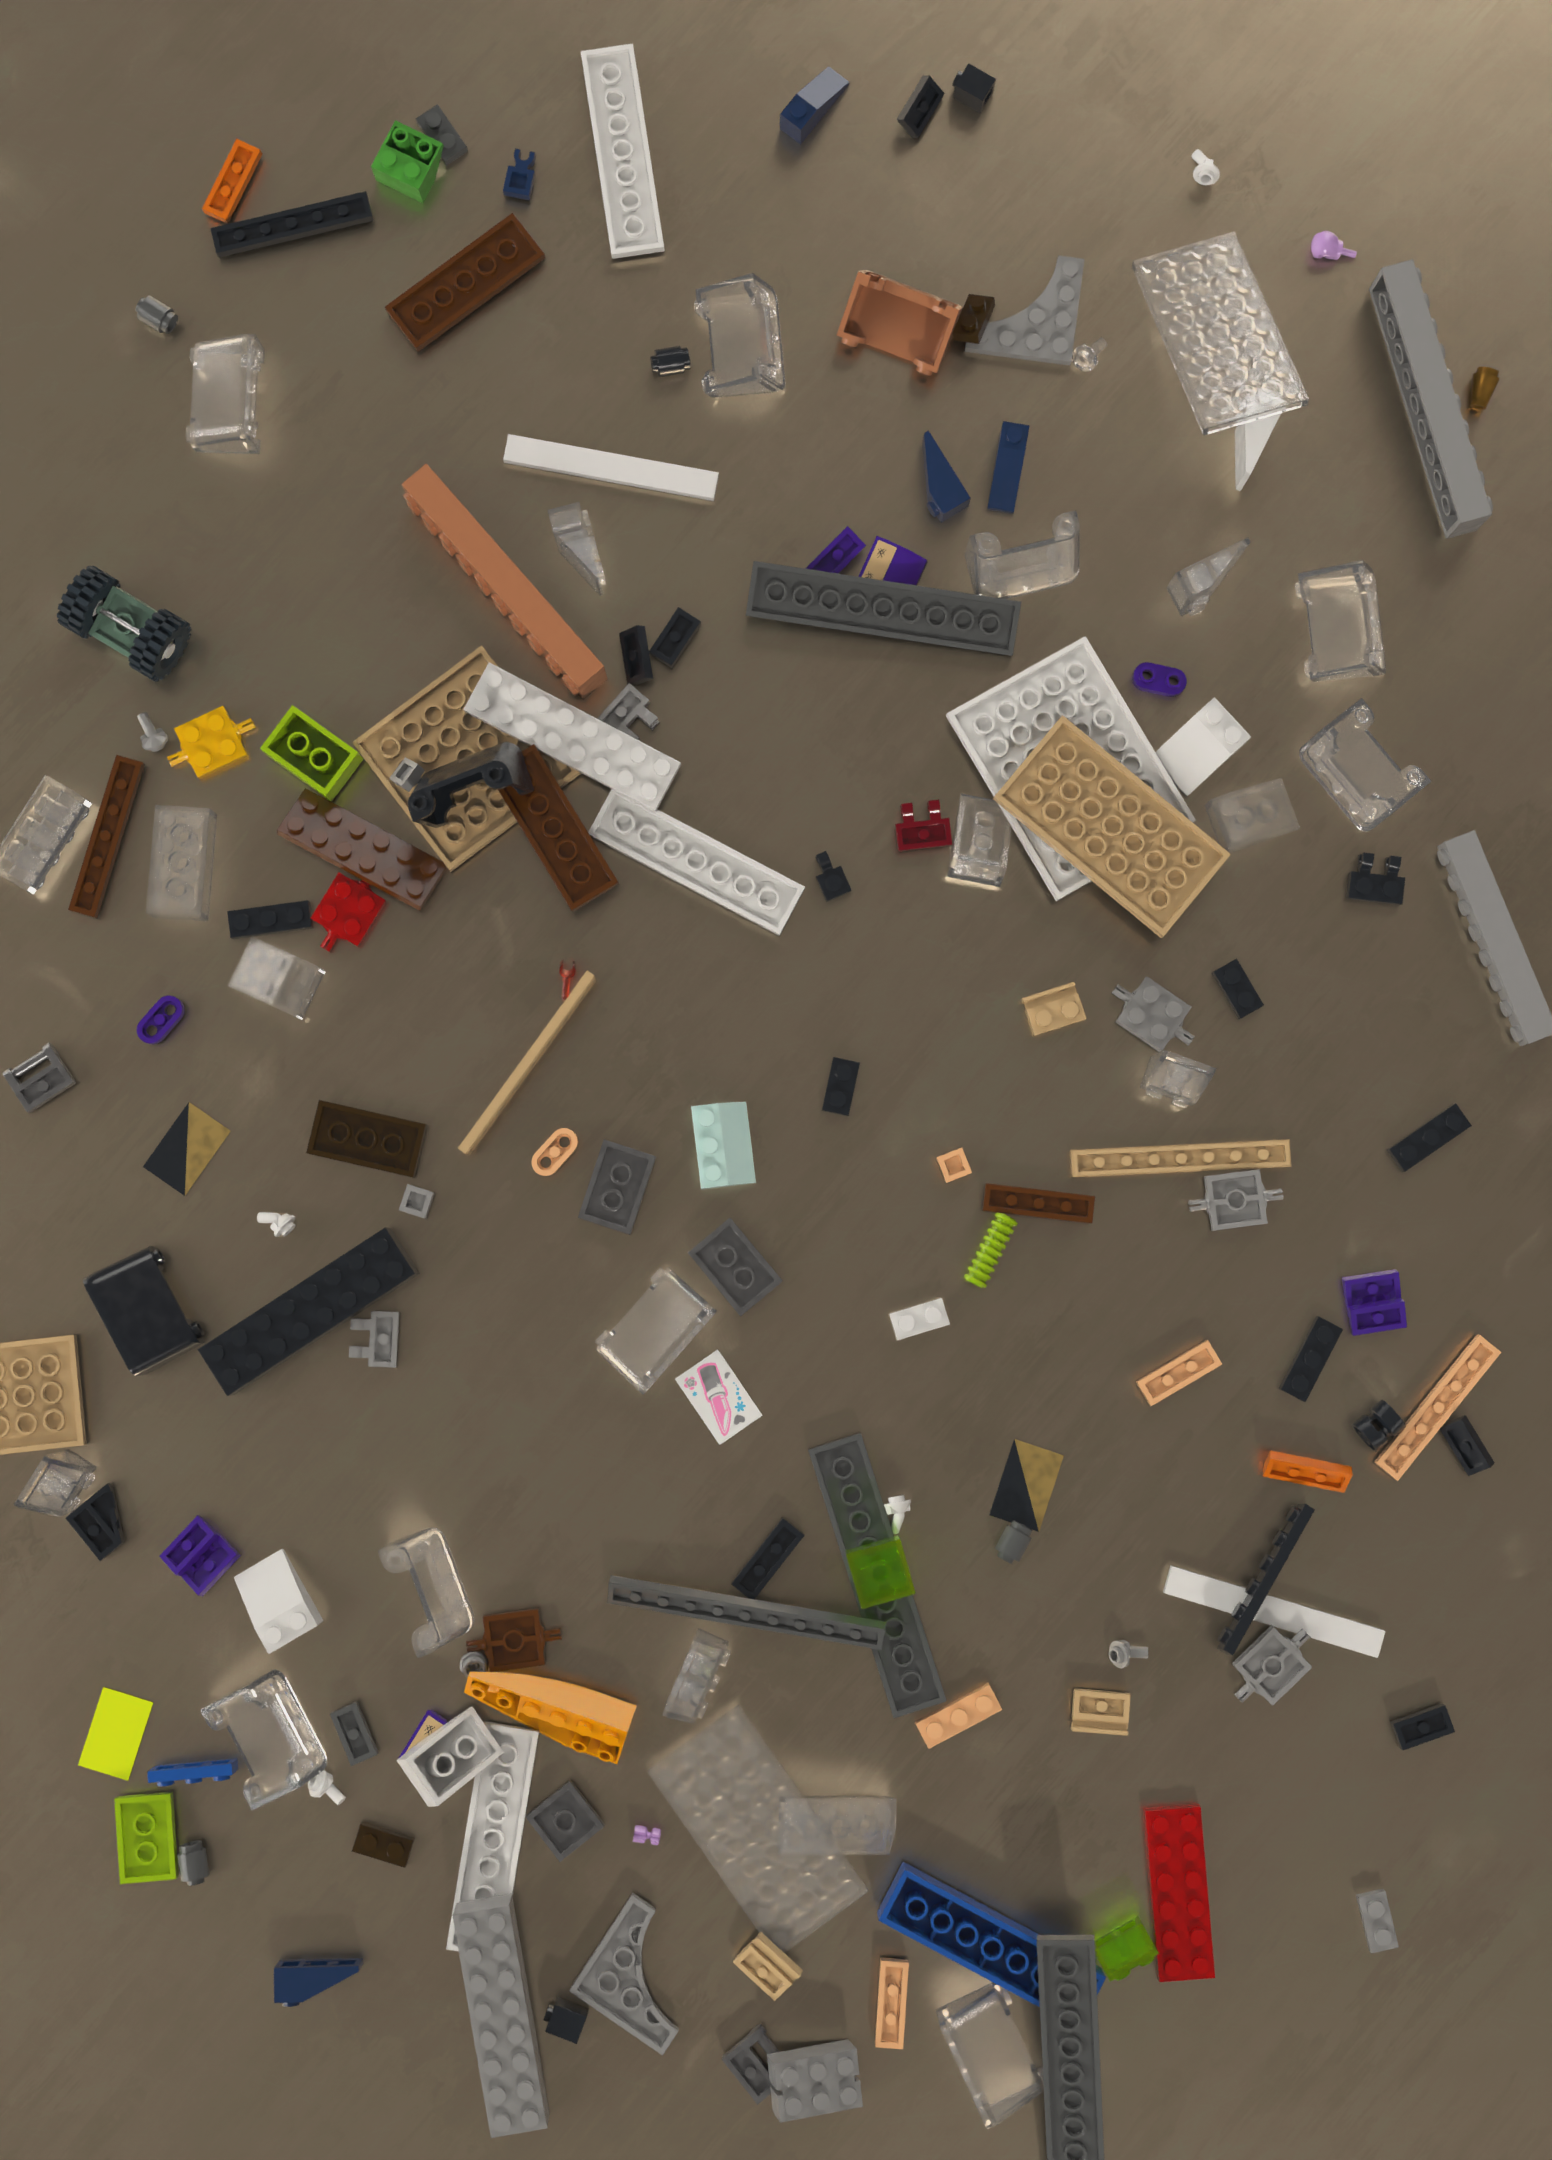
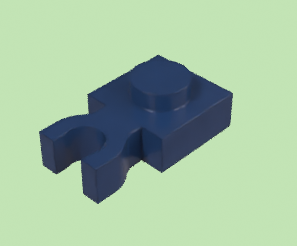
(520, 178)

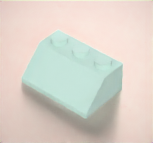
(723, 1144)

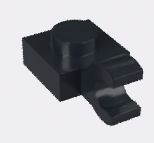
(832, 881)

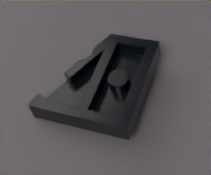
(99, 1522)

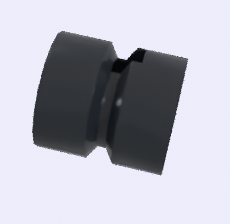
(1385, 1418)

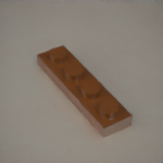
(1038, 1203)

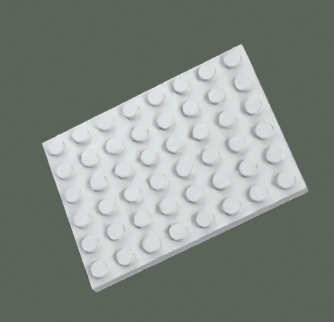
(1017, 714)

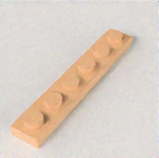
(1437, 1407)

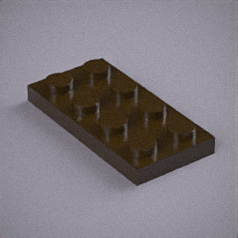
(366, 1138)

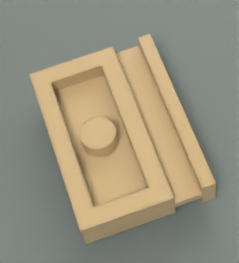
(1054, 1009)
(1100, 1711)
(767, 1966)

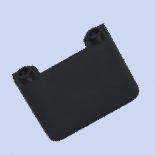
(497, 766)
(142, 1312)

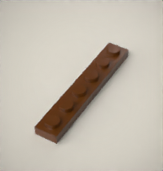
(106, 836)

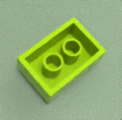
(311, 753)

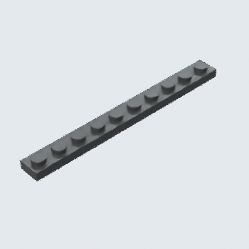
(746, 1612)

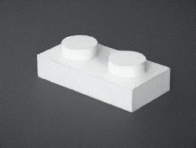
(919, 1319)

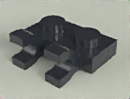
(1376, 887)

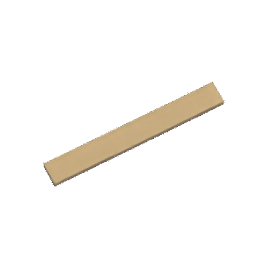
(527, 1063)
(1180, 1158)

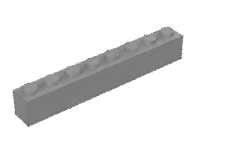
(1496, 937)

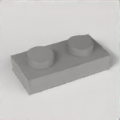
(1377, 1920)

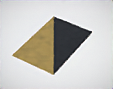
(186, 1149)
(1026, 1485)

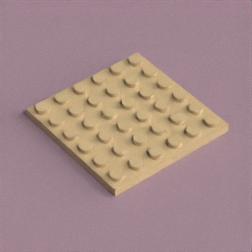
(436, 732)

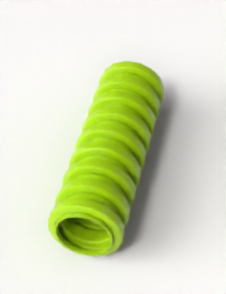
(990, 1250)

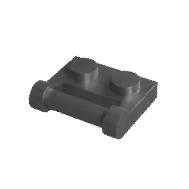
(44, 1084)
(748, 2066)

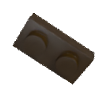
(973, 318)
(383, 1844)

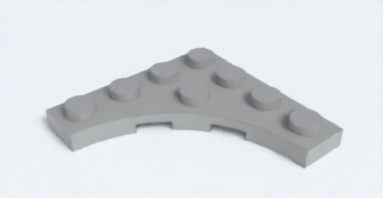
(1045, 327)
(616, 1982)

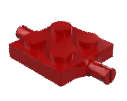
(347, 911)

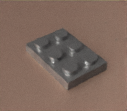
(617, 1187)
(735, 1266)

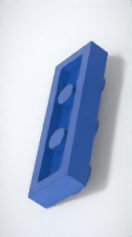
(192, 1772)

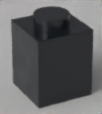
(973, 87)
(565, 2019)

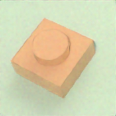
(954, 1165)

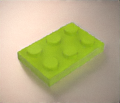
(146, 1837)

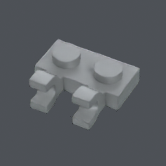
(626, 709)
(383, 1339)

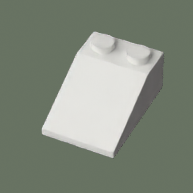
(1249, 444)
(1201, 746)
(277, 1601)
(450, 1757)

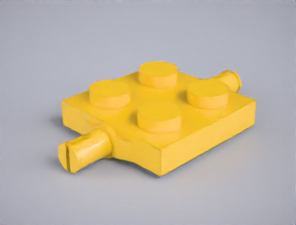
(211, 742)

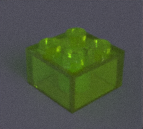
(880, 1572)

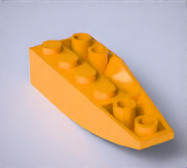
(559, 1710)

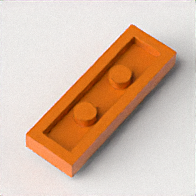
(232, 181)
(1307, 1471)

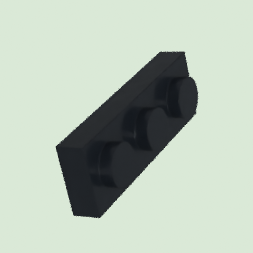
(270, 919)
(1429, 1137)
(1310, 1359)
(767, 1559)

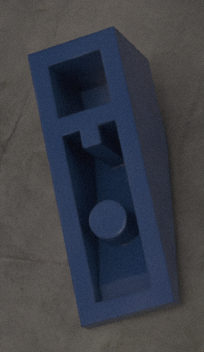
(811, 104)
(1008, 466)
(944, 489)
(302, 1979)

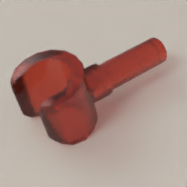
(567, 975)

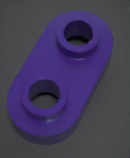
(1159, 681)
(159, 1017)

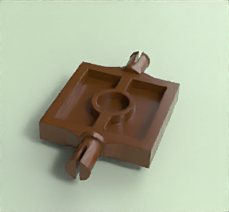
(514, 1640)

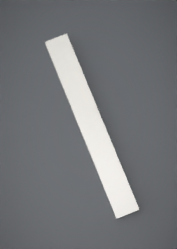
(611, 467)
(1276, 1612)

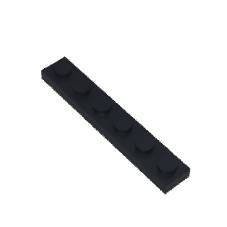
(292, 224)
(1270, 1569)

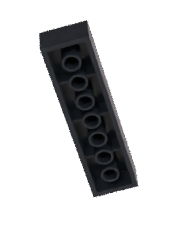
(308, 1311)

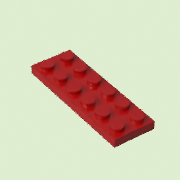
(1179, 1893)

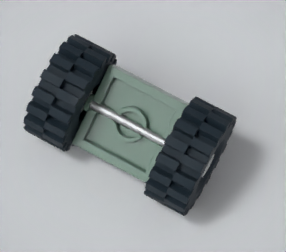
(103, 610)

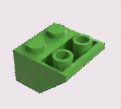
(408, 161)

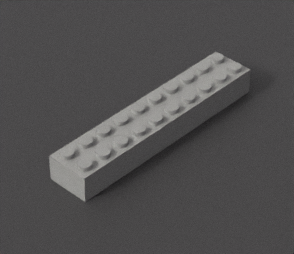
(1430, 399)

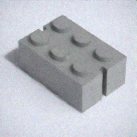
(814, 2080)

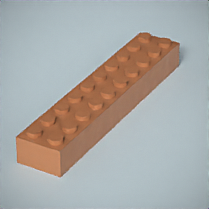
(504, 581)

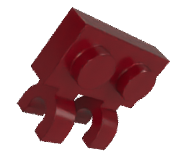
(922, 834)

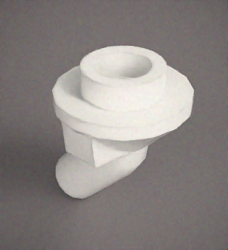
(1205, 172)
(280, 1224)
(897, 1506)
(323, 1784)

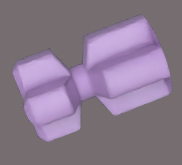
(641, 1834)

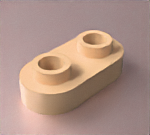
(554, 1151)

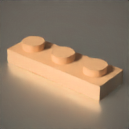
(1179, 1373)
(958, 1715)
(891, 2003)

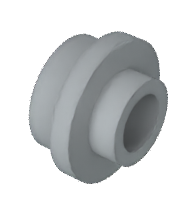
(473, 1657)

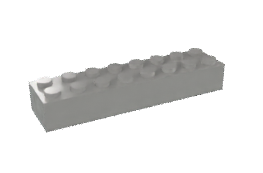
(501, 2015)

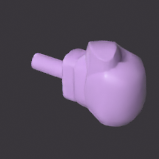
(1327, 245)

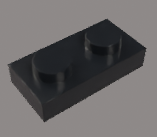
(920, 106)
(675, 637)
(636, 655)
(1237, 989)
(840, 1086)
(1467, 1445)
(1422, 1726)

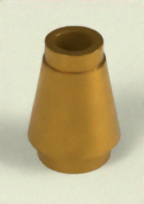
(1483, 386)

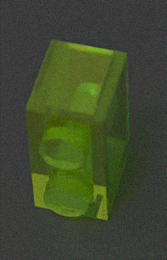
(1125, 1949)

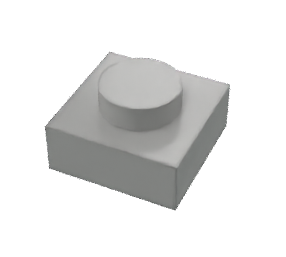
(407, 774)
(416, 1201)

